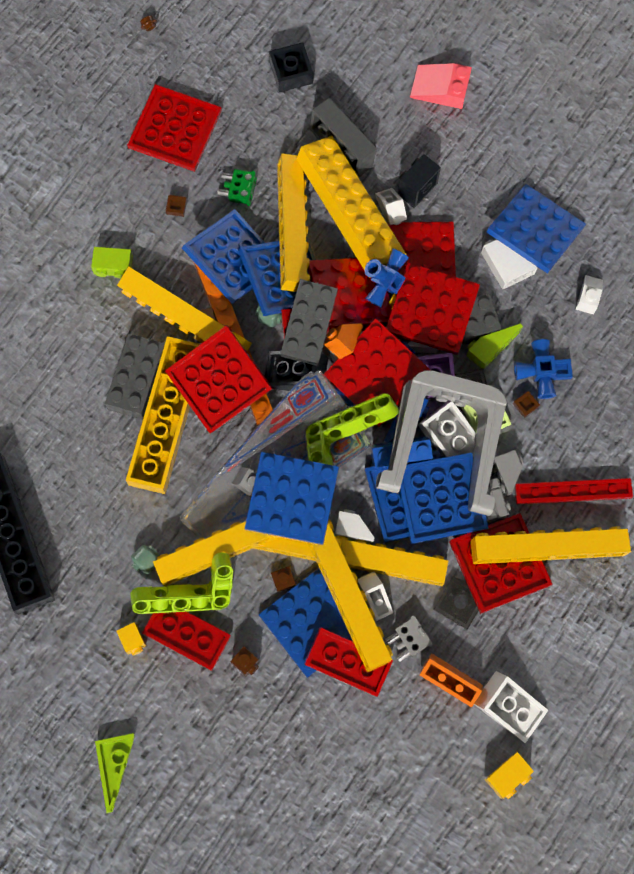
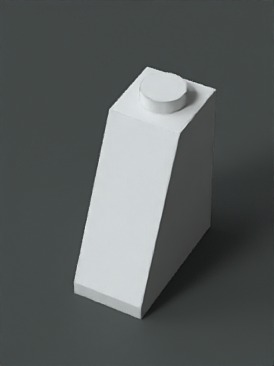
(506, 264)

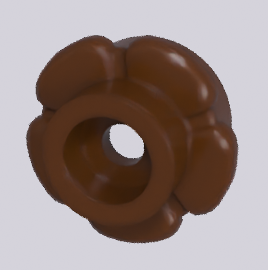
(148, 23)

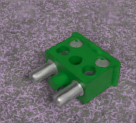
(241, 186)

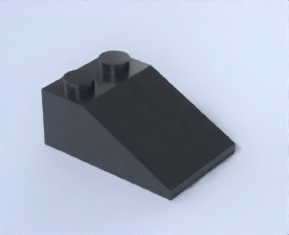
(285, 372)

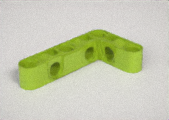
(346, 423)
(188, 597)

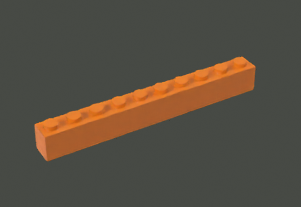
(225, 315)

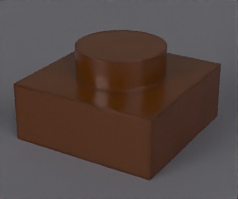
(176, 205)
(526, 404)
(283, 579)

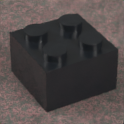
(291, 67)
(418, 180)

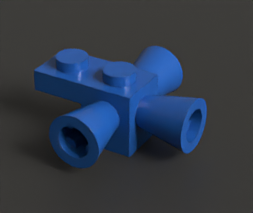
(385, 276)
(544, 369)

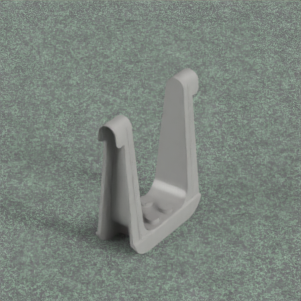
(490, 408)

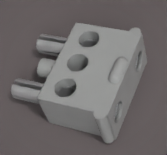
(419, 638)

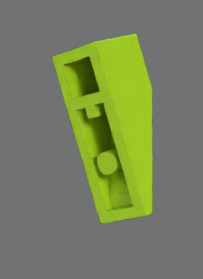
(490, 346)

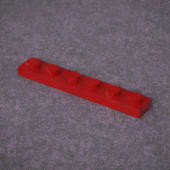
(573, 491)

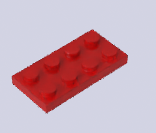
(188, 636)
(341, 660)

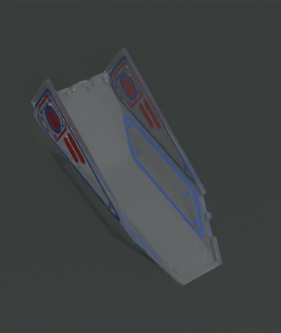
(279, 434)

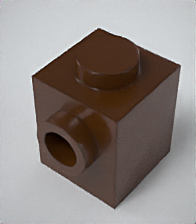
(245, 662)

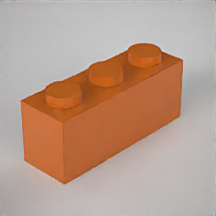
(451, 680)

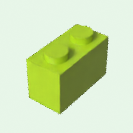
(111, 261)

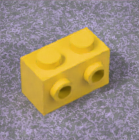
(509, 776)

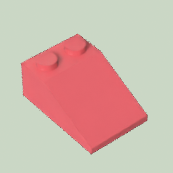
(441, 84)

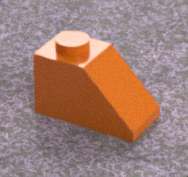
(343, 339)

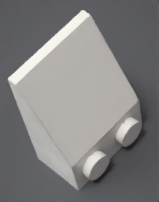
(449, 431)
(510, 706)

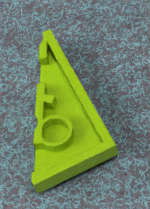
(112, 761)

